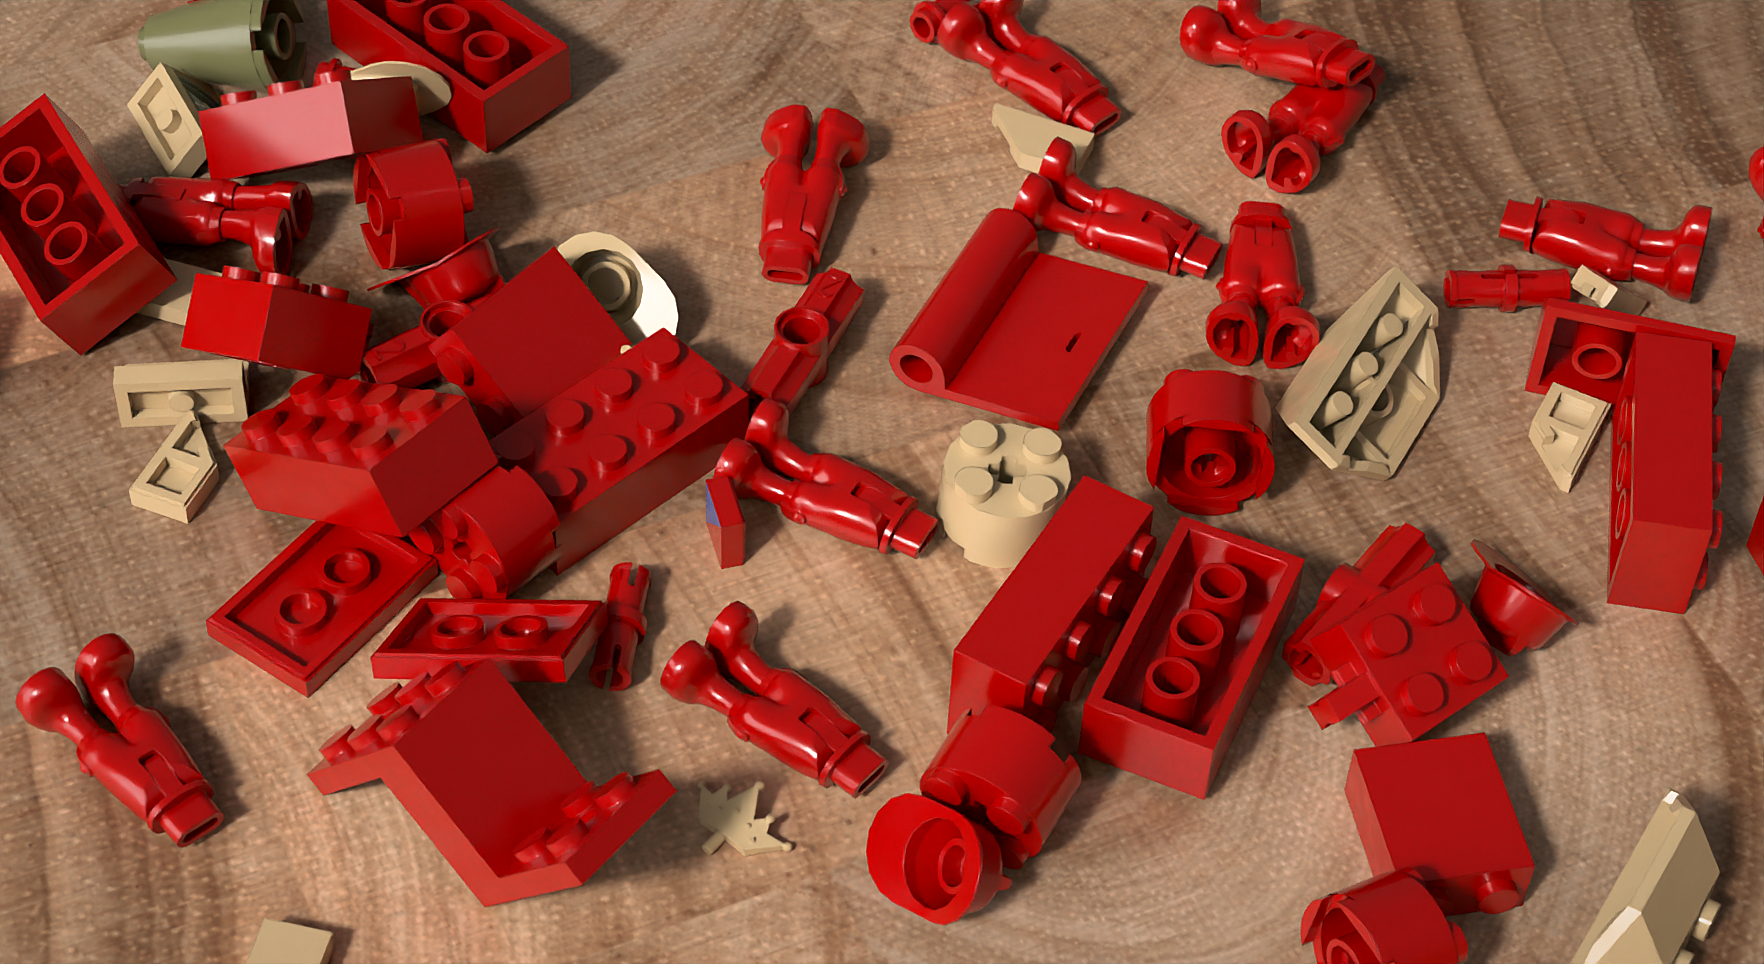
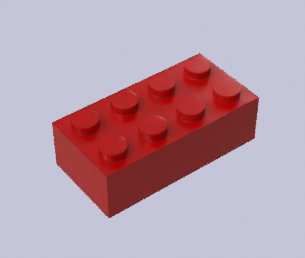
(493, 57)
(71, 230)
(625, 440)
(361, 453)
(1663, 474)
(1056, 608)
(1191, 657)

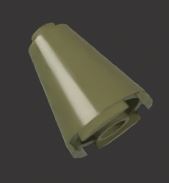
(228, 41)

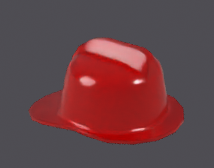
(460, 276)
(1512, 606)
(933, 859)

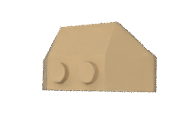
(1369, 381)
(1659, 894)

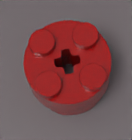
(412, 203)
(1209, 440)
(492, 535)
(1004, 777)
(1382, 923)

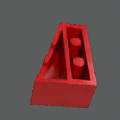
(308, 125)

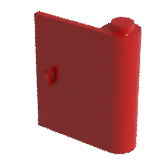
(1007, 323)

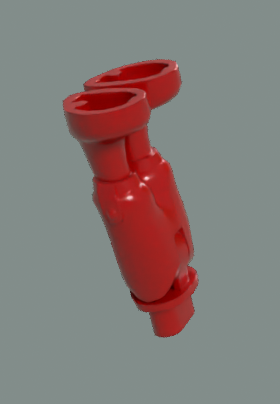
(1278, 50)
(1030, 67)
(1297, 131)
(802, 203)
(219, 208)
(1113, 219)
(1611, 242)
(1262, 272)
(826, 488)
(786, 716)
(140, 763)

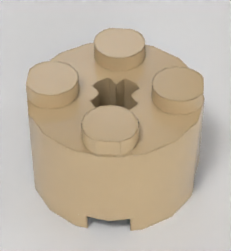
(1000, 490)

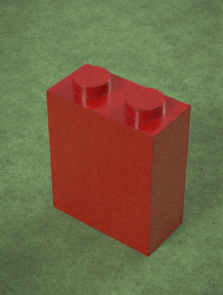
(528, 342)
(1446, 817)

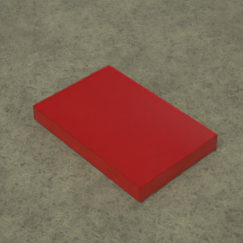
(321, 602)
(520, 636)

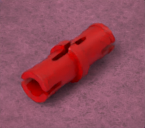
(1504, 287)
(625, 628)

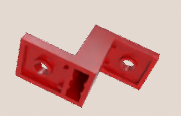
(489, 783)

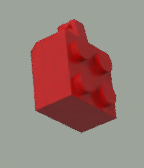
(277, 322)
(1405, 660)

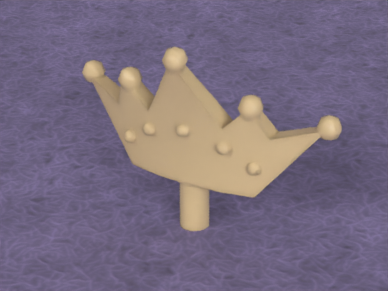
(736, 821)

